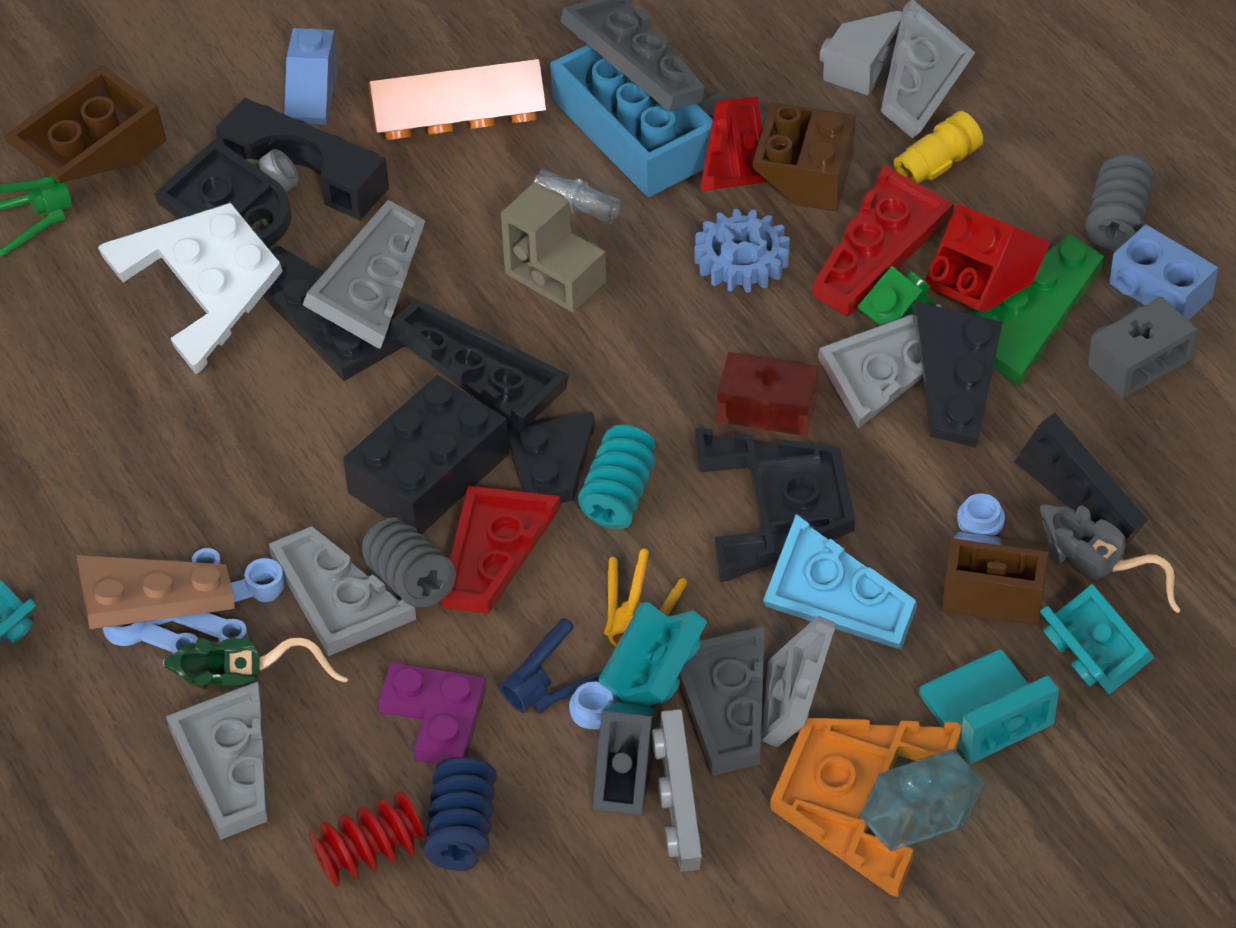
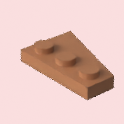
(148, 590)

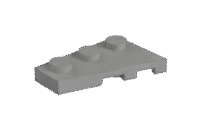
(922, 69)
(873, 367)
(334, 593)

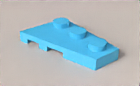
(824, 580)

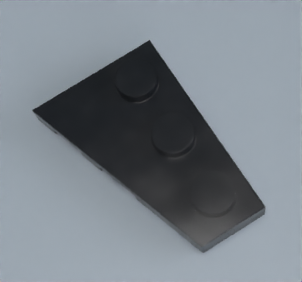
(957, 369)
(1076, 478)

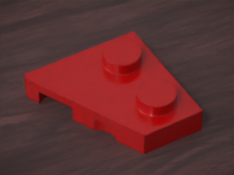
(733, 145)

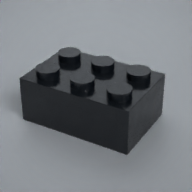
(427, 455)

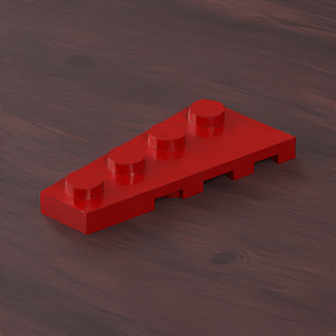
(886, 232)

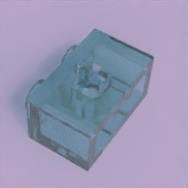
(921, 800)

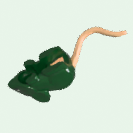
(233, 661)

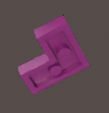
(445, 703)

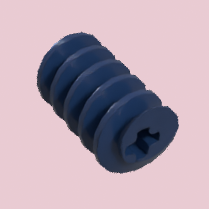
(460, 813)

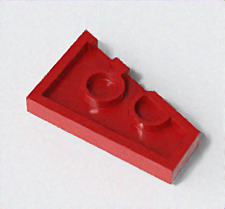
(493, 542)

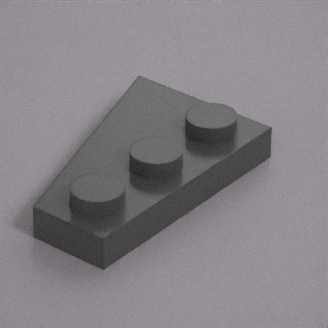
(725, 698)

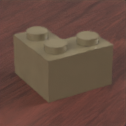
(546, 253)

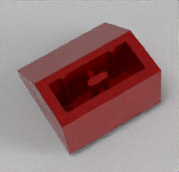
(984, 260)

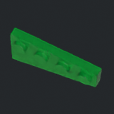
(1043, 306)

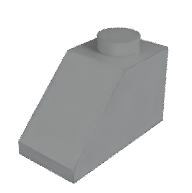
(860, 52)

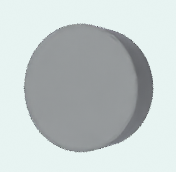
(280, 168)

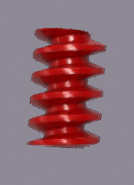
(367, 838)

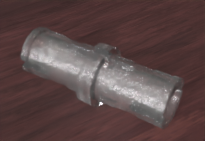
(581, 196)

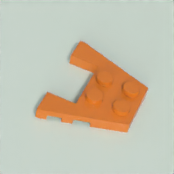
(833, 776)

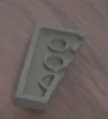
(633, 48)

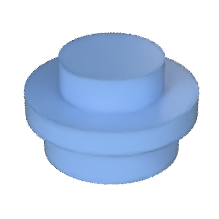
(981, 515)
(588, 703)

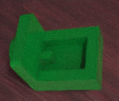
(894, 296)

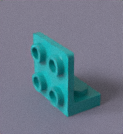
(991, 704)

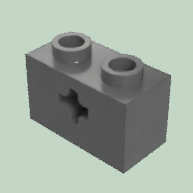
(1141, 347)

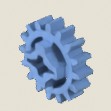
(742, 250)

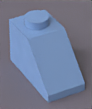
(310, 75)

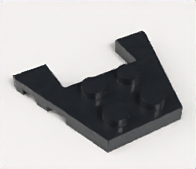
(785, 482)

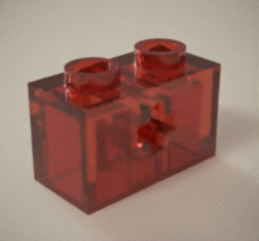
(767, 394)

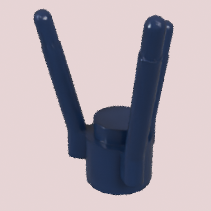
(528, 683)

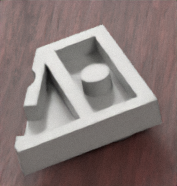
(793, 681)

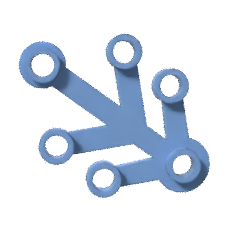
(256, 574)

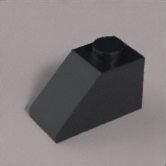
(624, 757)

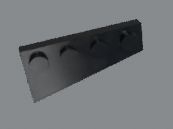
(335, 345)
(480, 364)

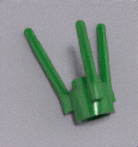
(45, 198)

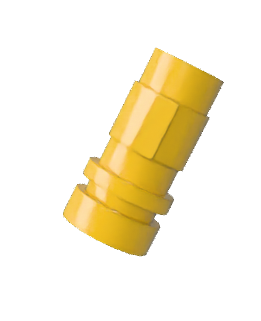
(936, 151)

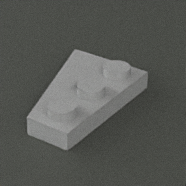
(226, 757)
(677, 791)

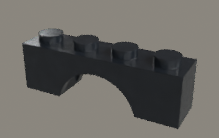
(349, 174)

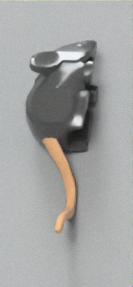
(1094, 547)

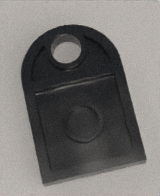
(224, 177)

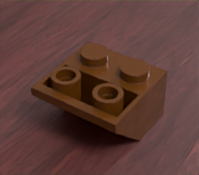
(806, 154)
(995, 577)

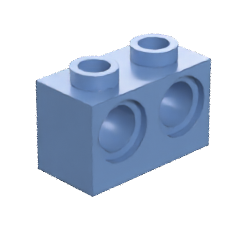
(1157, 267)

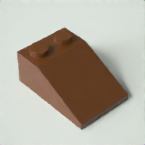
(90, 129)

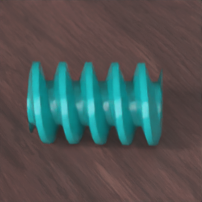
(618, 476)

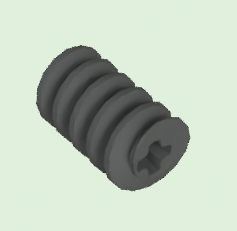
(1119, 200)
(408, 562)

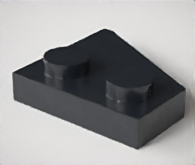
(552, 454)

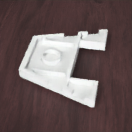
(216, 262)

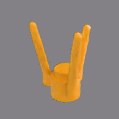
(620, 617)

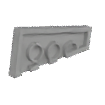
(368, 275)

